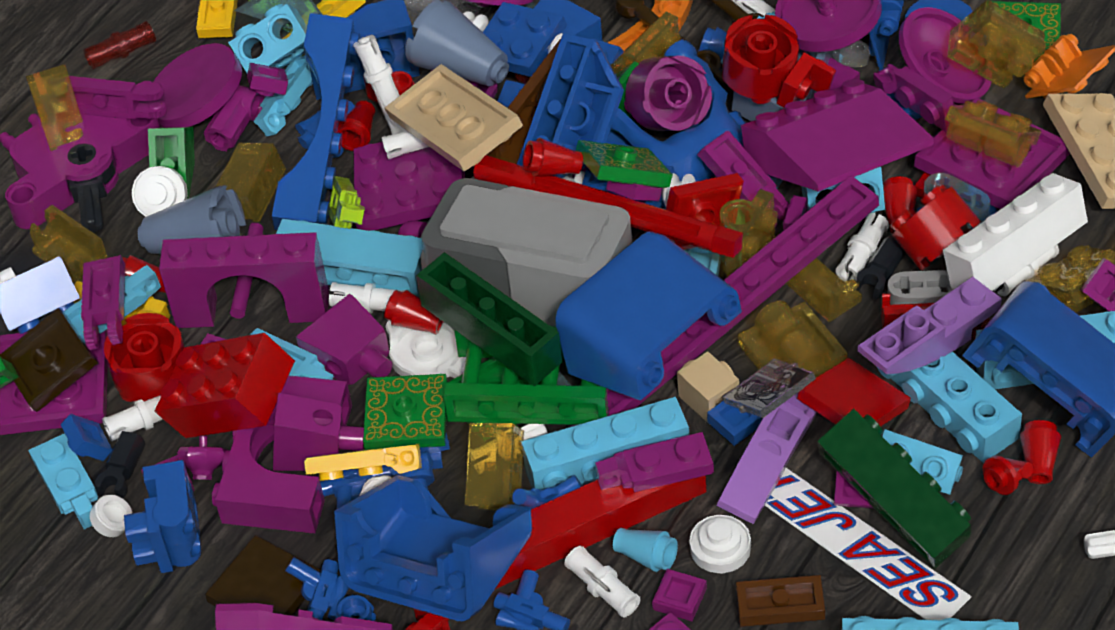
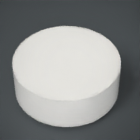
(108, 515)

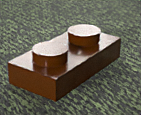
(780, 600)

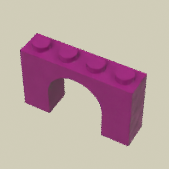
(285, 260)
(268, 498)

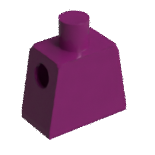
(348, 342)
(308, 430)

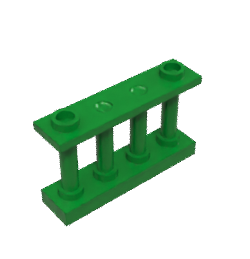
(518, 402)

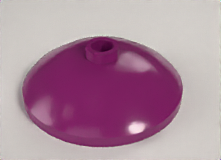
(925, 49)

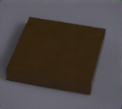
(49, 359)
(259, 577)

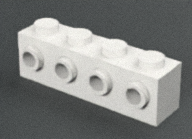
(1017, 233)

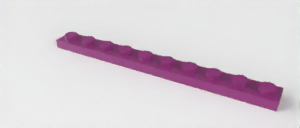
(766, 274)

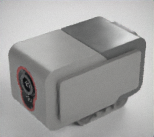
(525, 240)

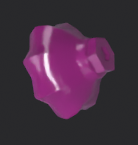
(202, 459)

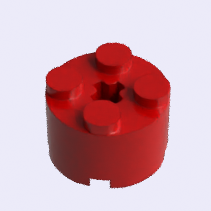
(759, 56)
(934, 226)
(145, 356)

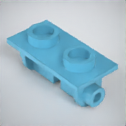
(938, 462)

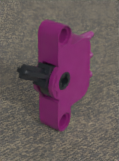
(74, 171)

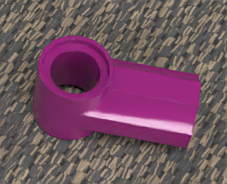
(233, 118)

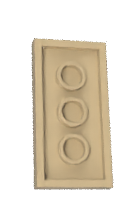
(453, 117)
(1088, 132)

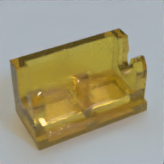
(55, 105)
(253, 176)
(68, 240)
(825, 290)
(493, 464)

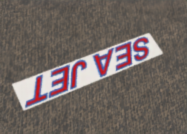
(865, 549)

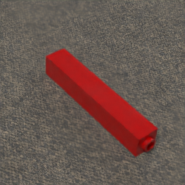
(591, 516)

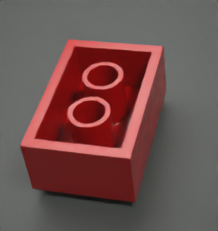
(224, 385)

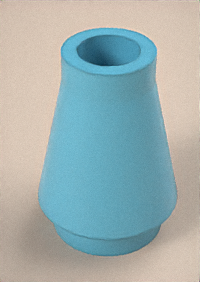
(650, 548)

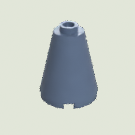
(454, 41)
(202, 216)

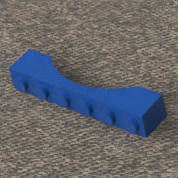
(328, 54)

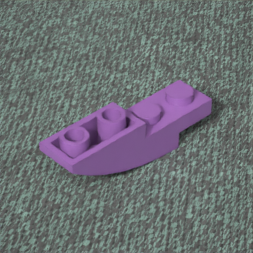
(930, 333)
(766, 459)

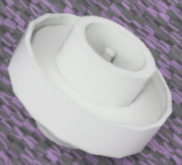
(158, 189)
(720, 544)

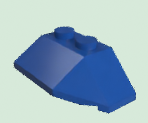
(577, 97)

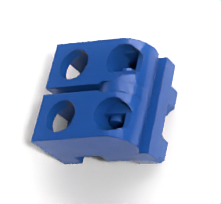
(170, 524)

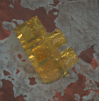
(995, 44)

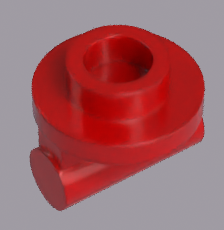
(1004, 473)

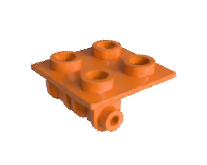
(1065, 67)

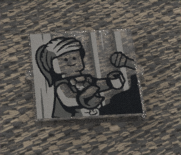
(768, 388)

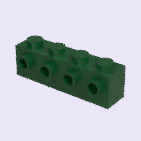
(489, 319)
(895, 488)

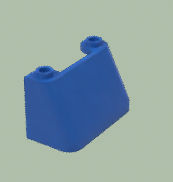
(634, 310)
(1057, 355)
(423, 560)

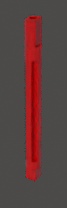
(642, 215)

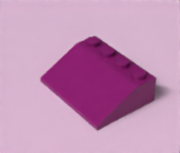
(833, 136)

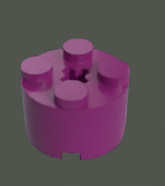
(672, 75)

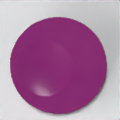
(829, 23)
(198, 84)

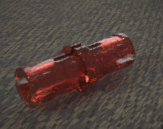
(119, 45)

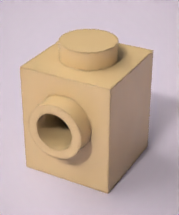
(705, 382)

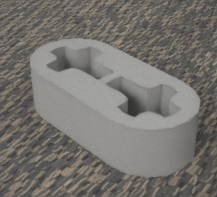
(921, 285)

